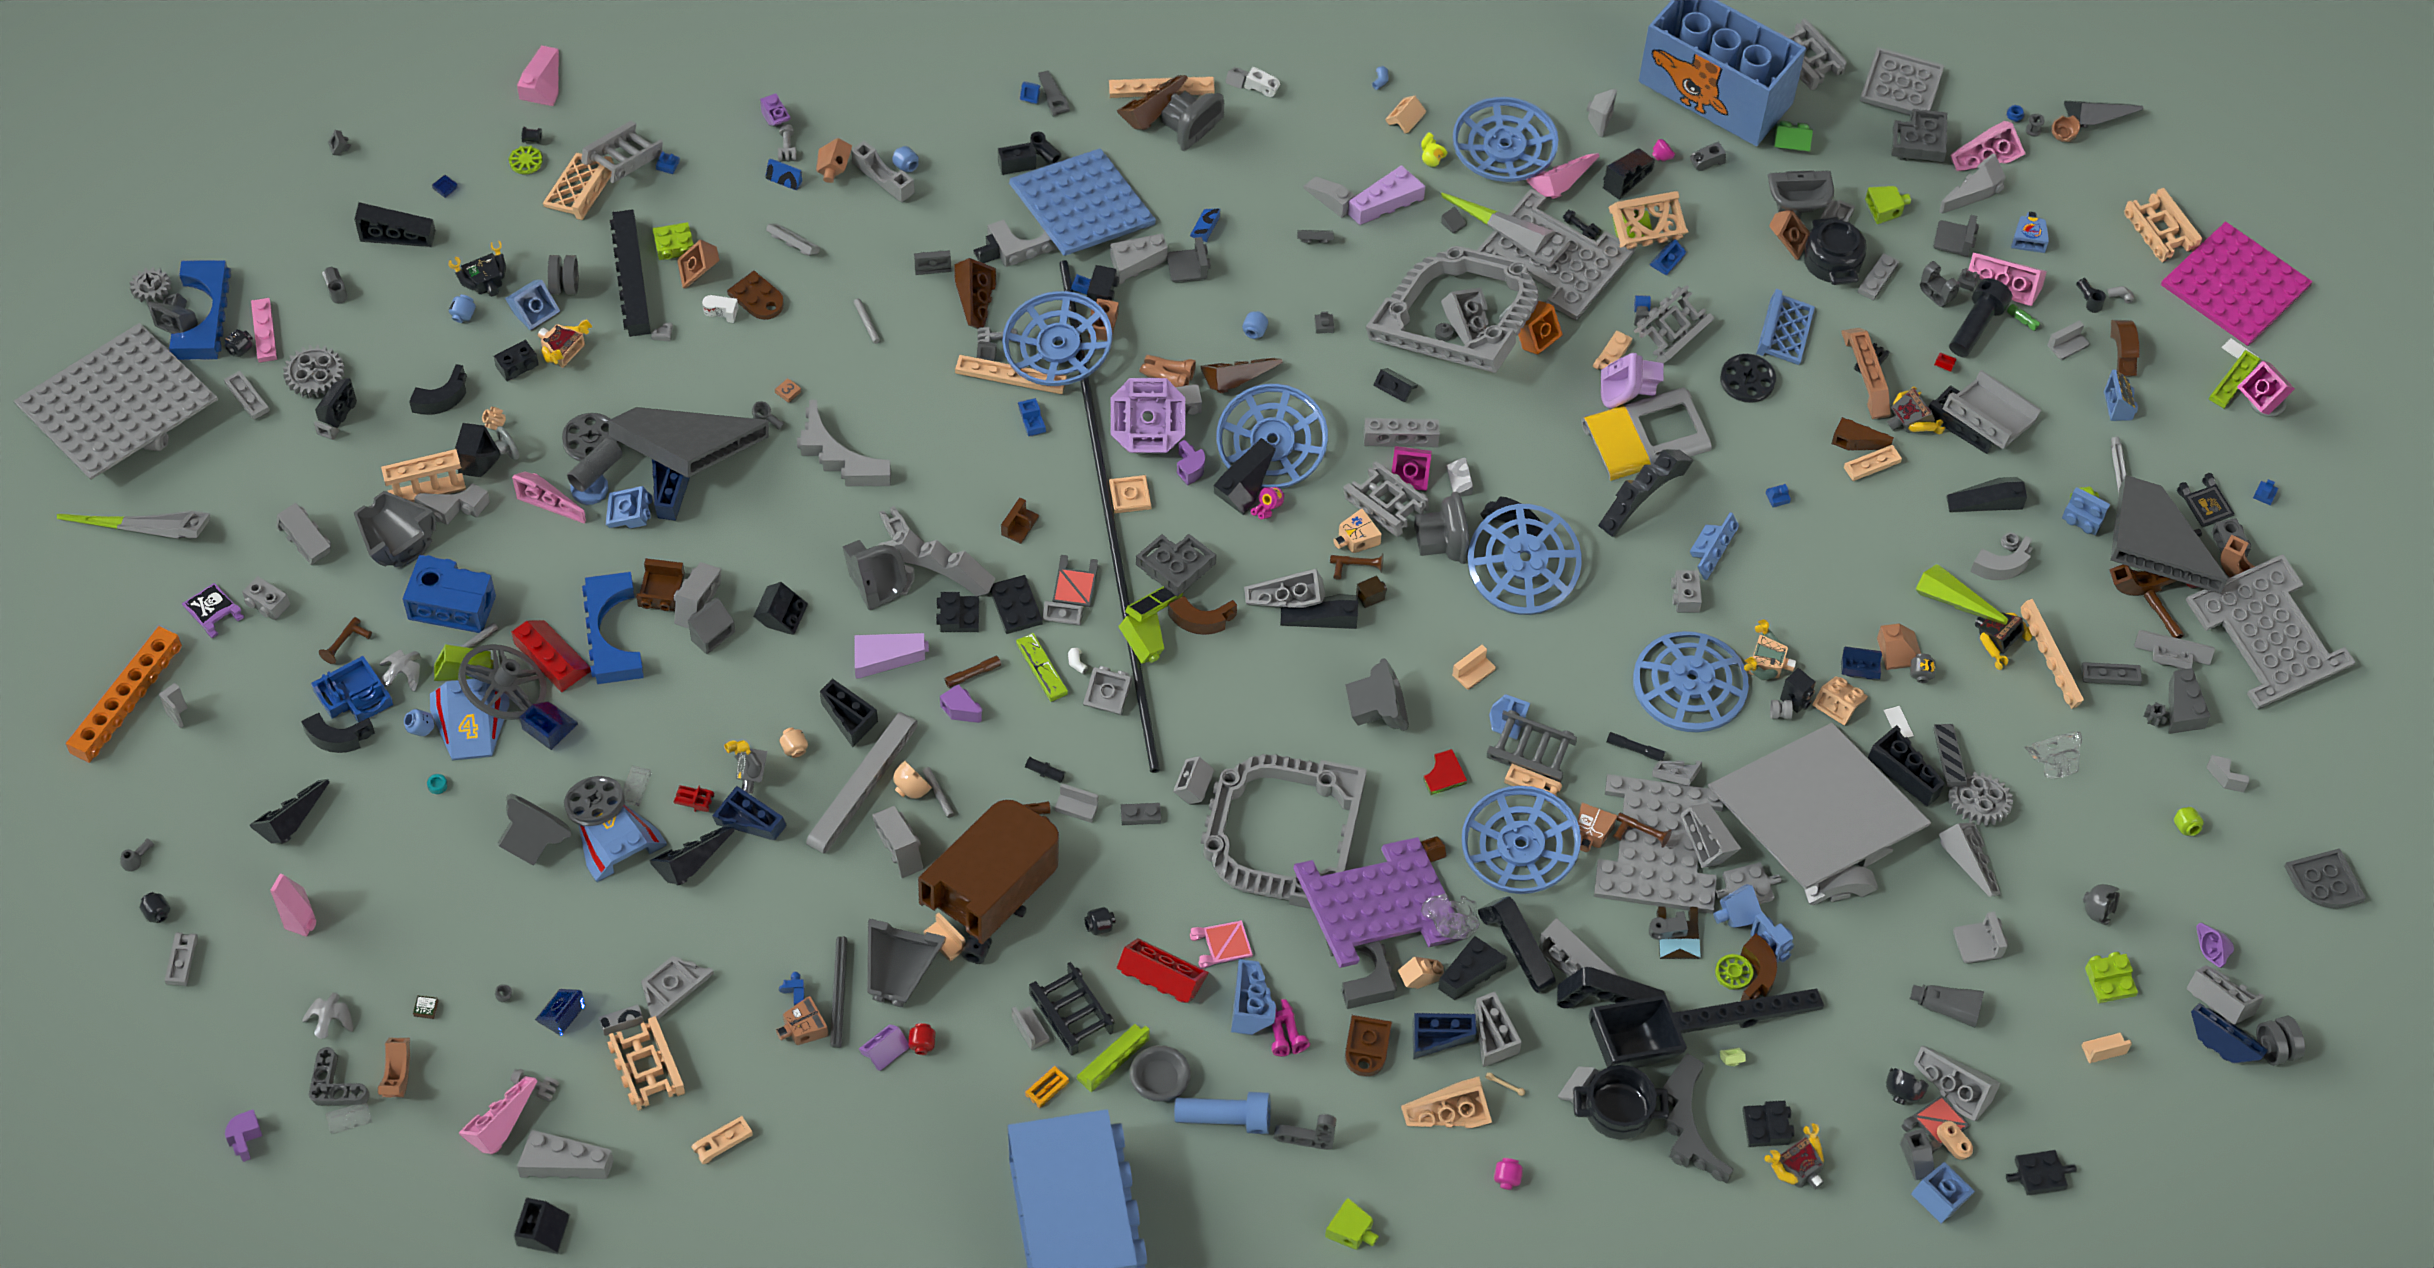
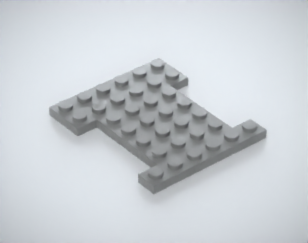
(1578, 273)
(2269, 630)
(1644, 868)

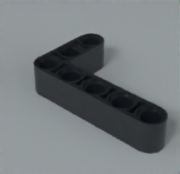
(1524, 946)
(1603, 985)

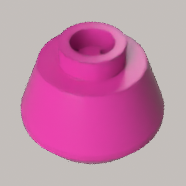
(1662, 151)

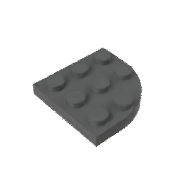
(2325, 879)

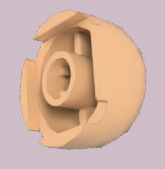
(910, 782)

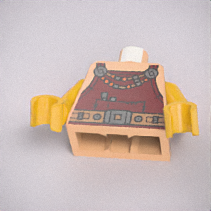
(563, 342)

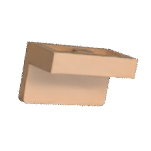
(1406, 113)
(1473, 668)
(954, 940)
(2105, 1047)

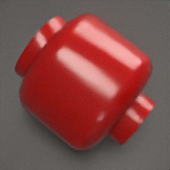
(922, 1038)

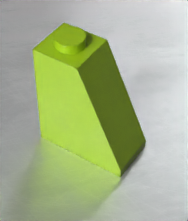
(1143, 637)
(450, 658)

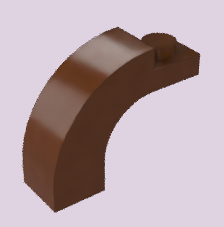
(2127, 343)
(2137, 582)
(1201, 621)
(1763, 959)

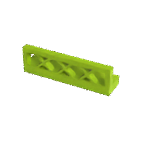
(1113, 1057)

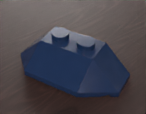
(2225, 1037)

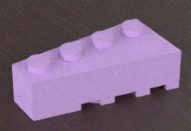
(1387, 194)

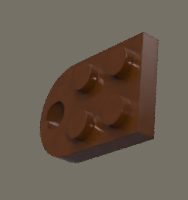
(756, 296)
(1368, 1043)

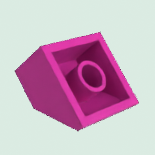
(1412, 466)

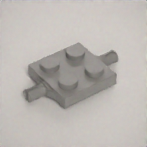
(1750, 875)

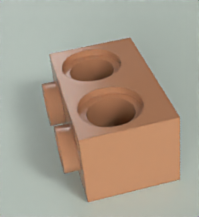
(1112, 310)

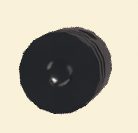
(973, 946)

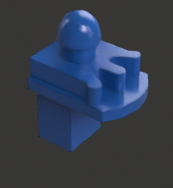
(794, 986)

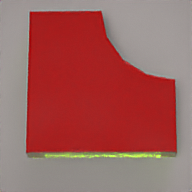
(1445, 774)

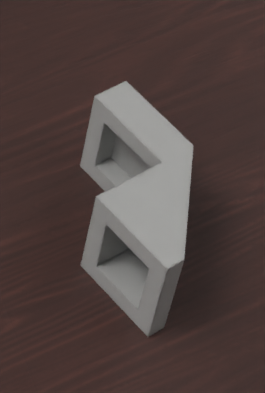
(2220, 769)

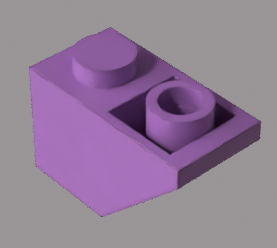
(773, 110)
(960, 706)

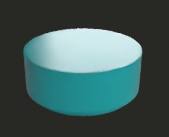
(437, 784)

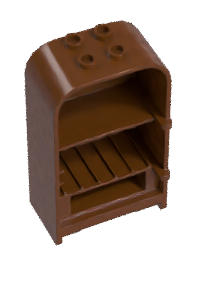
(992, 868)

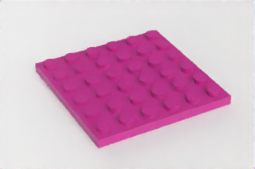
(2236, 283)

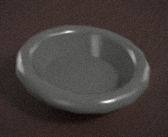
(1160, 1073)

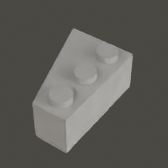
(1138, 254)
(900, 840)
(1495, 1031)

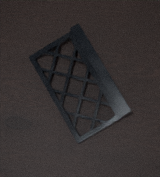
(1955, 425)

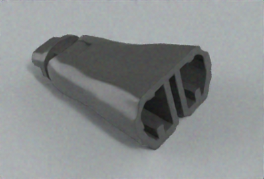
(1953, 1002)

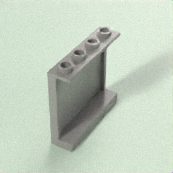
(1992, 410)

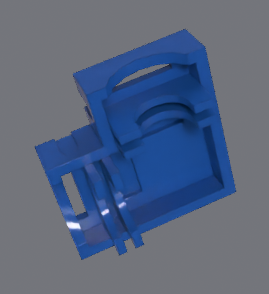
(353, 689)

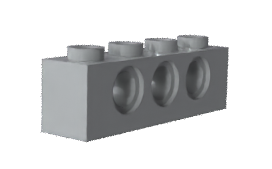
(1401, 432)

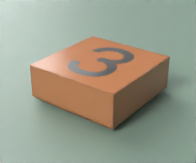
(788, 390)

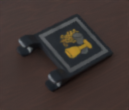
(2208, 503)

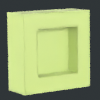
(1732, 1057)

